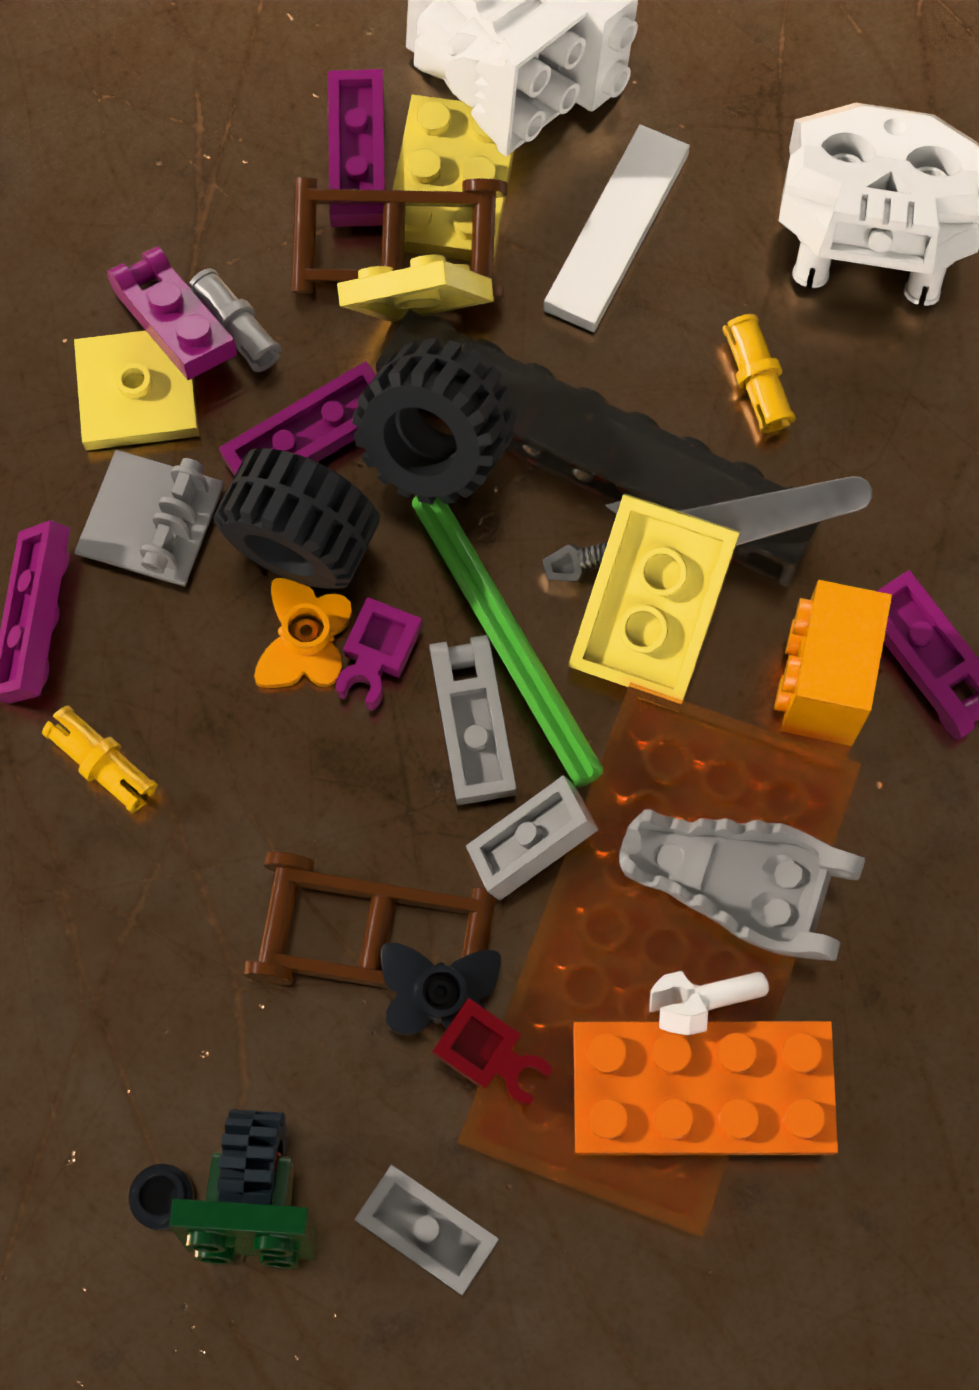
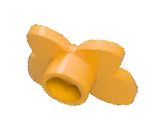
(304, 638)

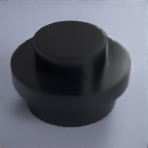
(153, 1194)

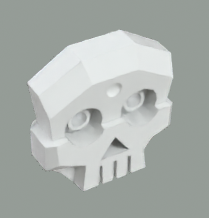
(881, 194)

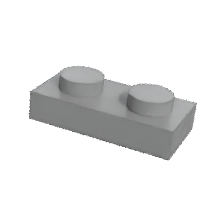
(531, 838)
(427, 1230)

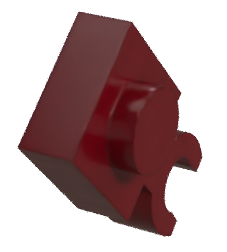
(482, 1046)

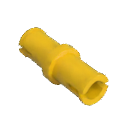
(758, 373)
(99, 759)

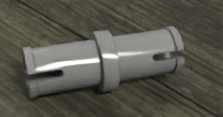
(237, 318)

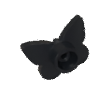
(433, 991)

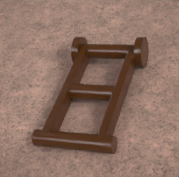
(475, 193)
(297, 871)

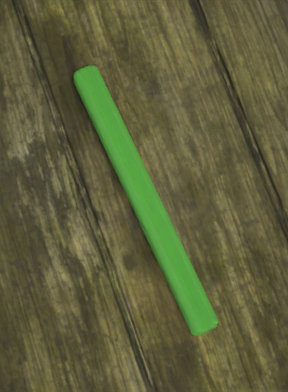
(510, 642)

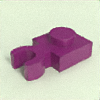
(378, 644)

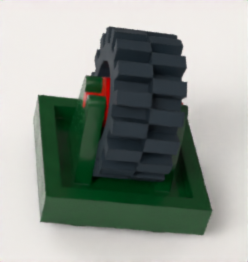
(248, 1199)

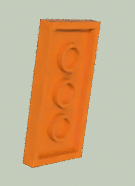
(704, 1092)

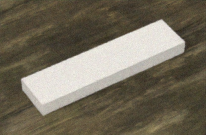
(616, 228)

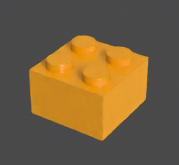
(833, 662)

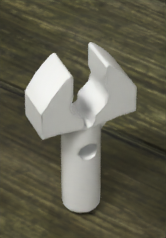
(686, 1005)

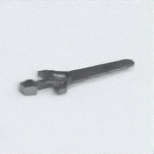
(753, 516)

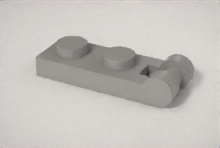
(473, 722)

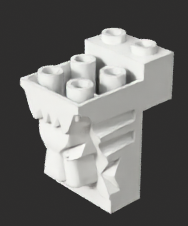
(523, 57)

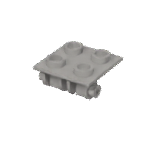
(150, 516)

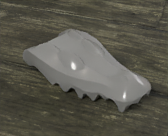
(748, 877)

